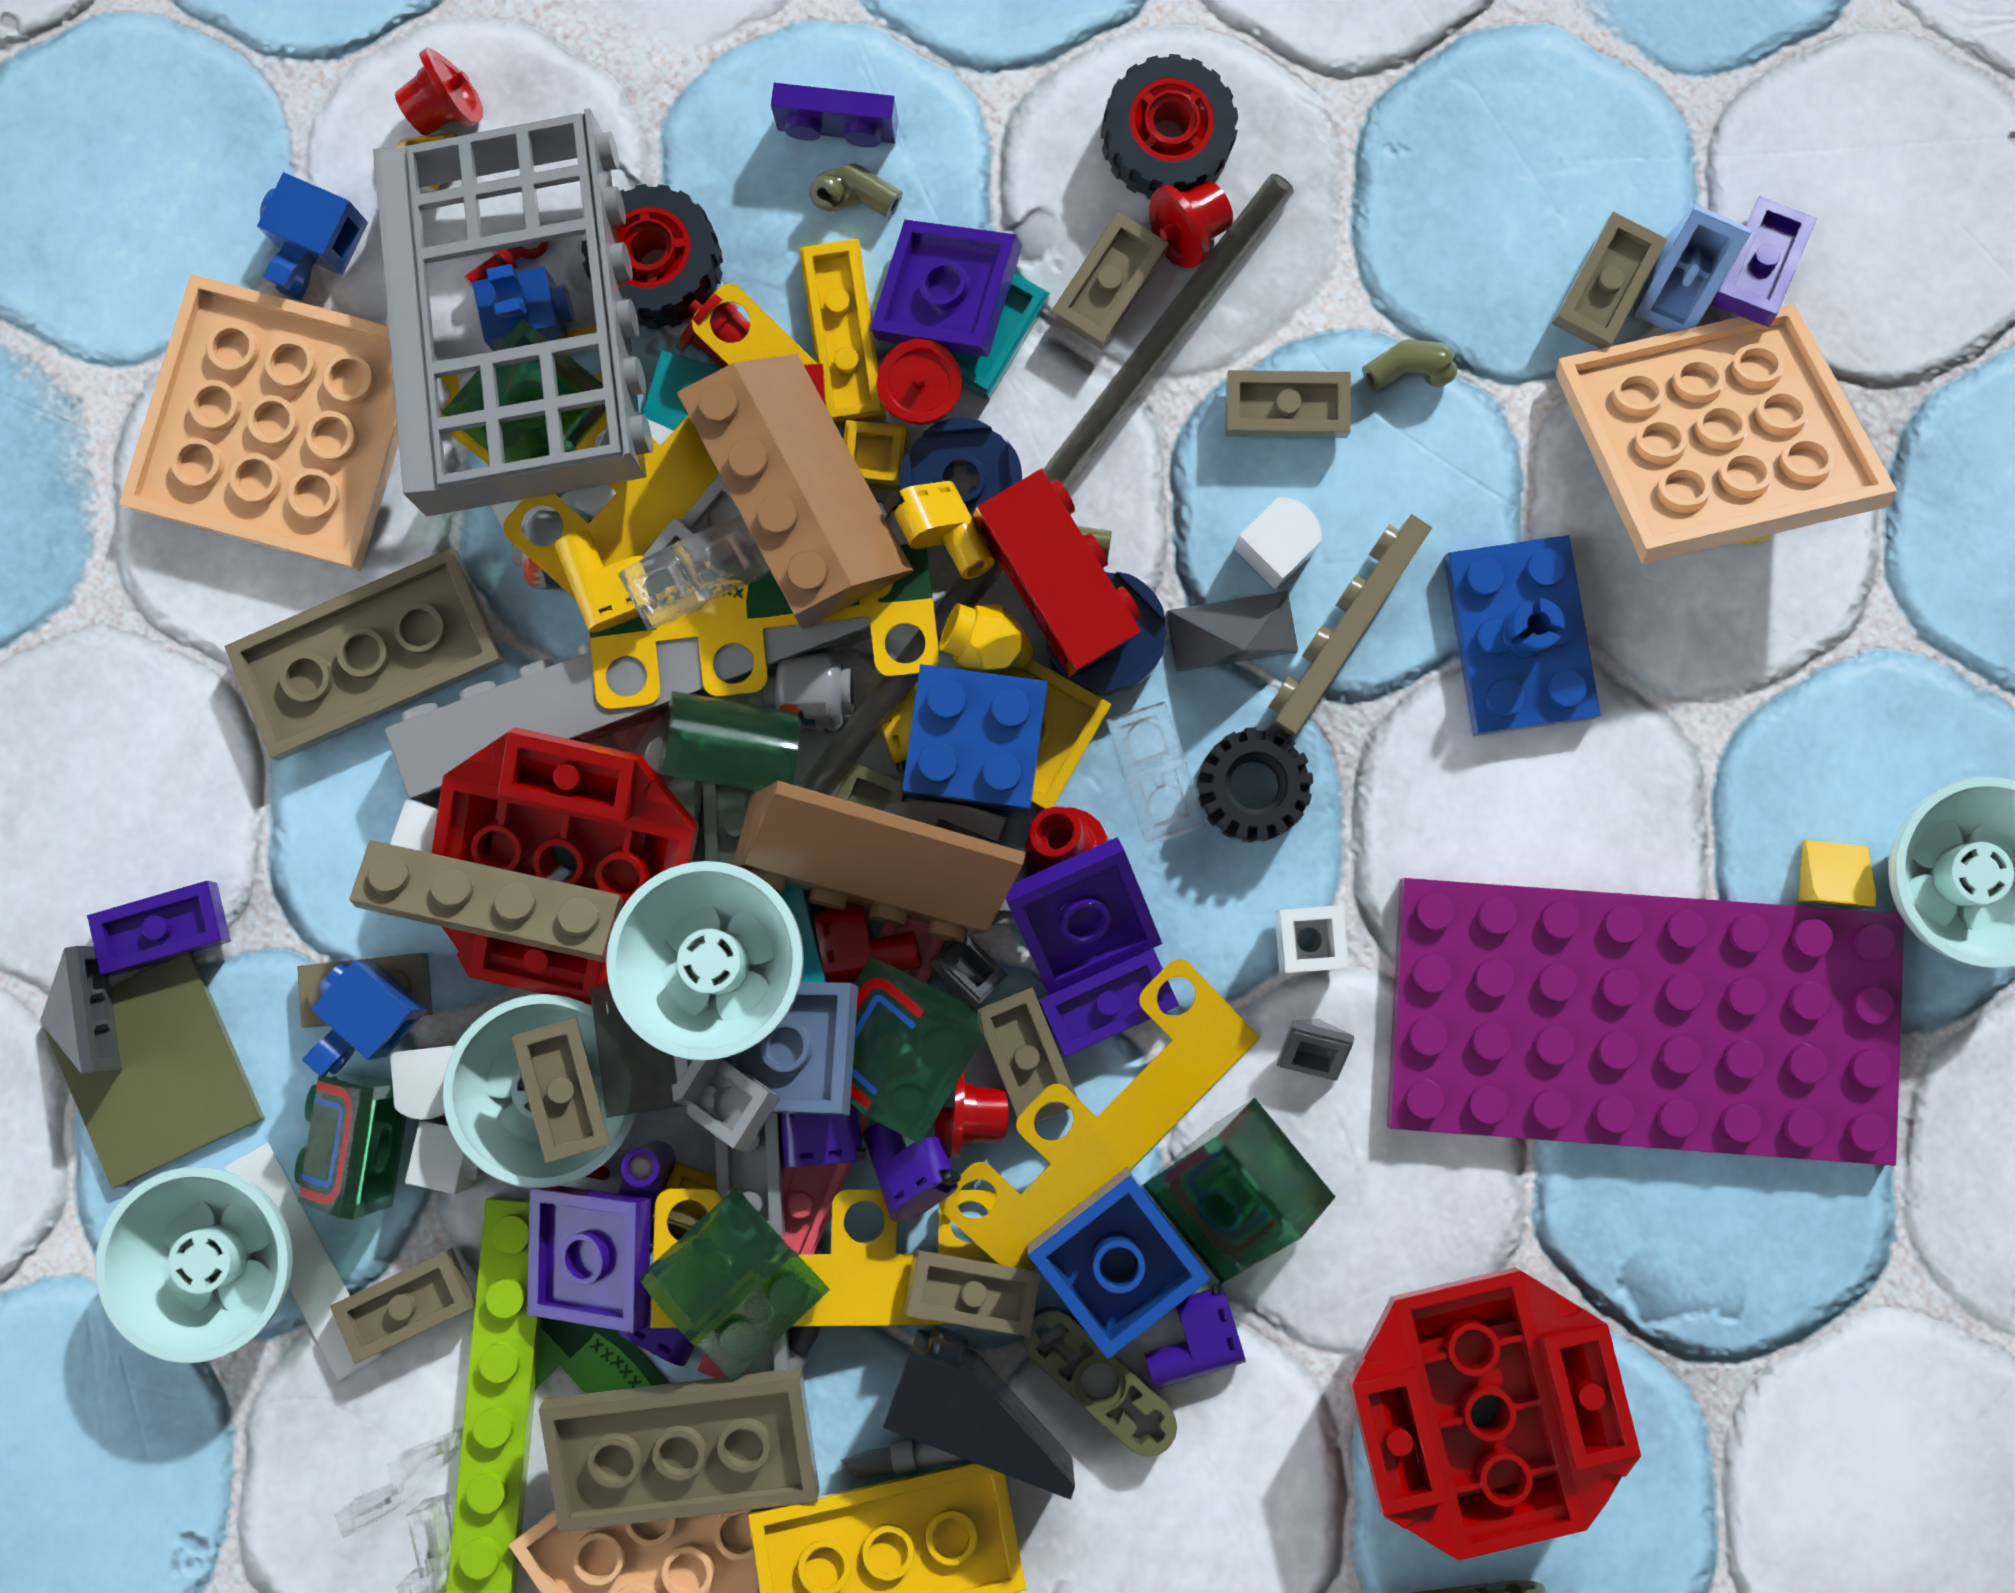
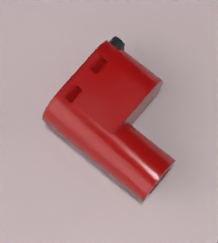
(848, 941)

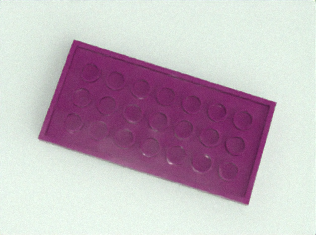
(1646, 1021)

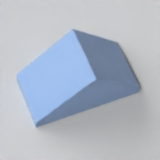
(1690, 269)

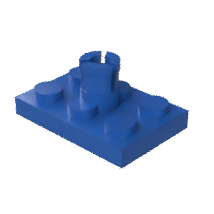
(1521, 635)

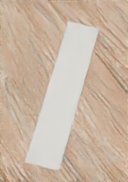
(314, 1277)

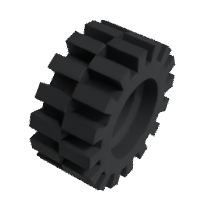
(1291, 777)

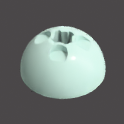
(1956, 824)
(670, 953)
(493, 1114)
(161, 1270)

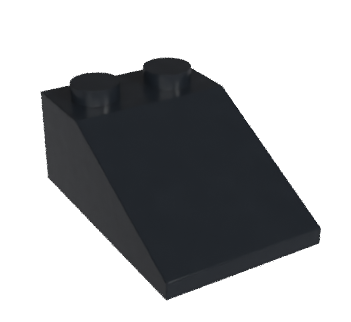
(966, 1409)

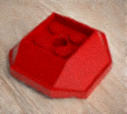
(546, 791)
(1545, 1455)

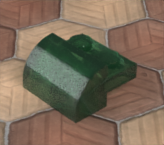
(727, 742)
(733, 1284)

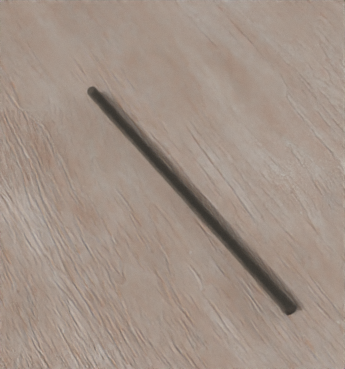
(1065, 464)

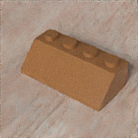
(795, 485)
(875, 861)

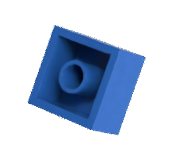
(975, 739)
(1117, 1263)

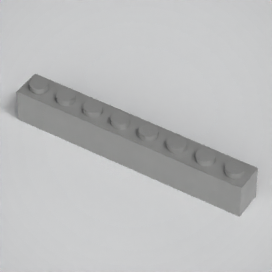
(564, 702)

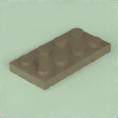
(364, 654)
(679, 1450)

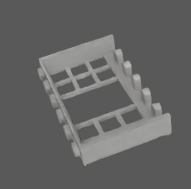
(414, 369)

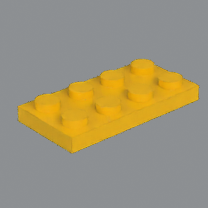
(895, 1536)

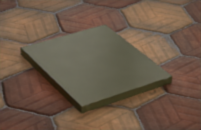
(176, 1080)

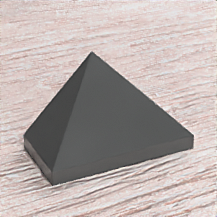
(1232, 631)
(82, 1012)

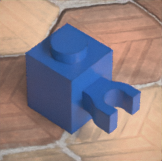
(309, 230)
(517, 295)
(366, 1014)

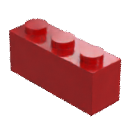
(1057, 571)

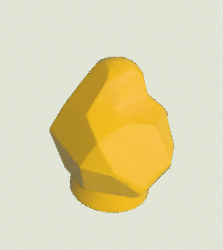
(985, 639)

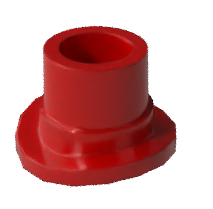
(438, 96)
(1189, 220)
(725, 323)
(919, 382)
(1061, 834)
(972, 1117)

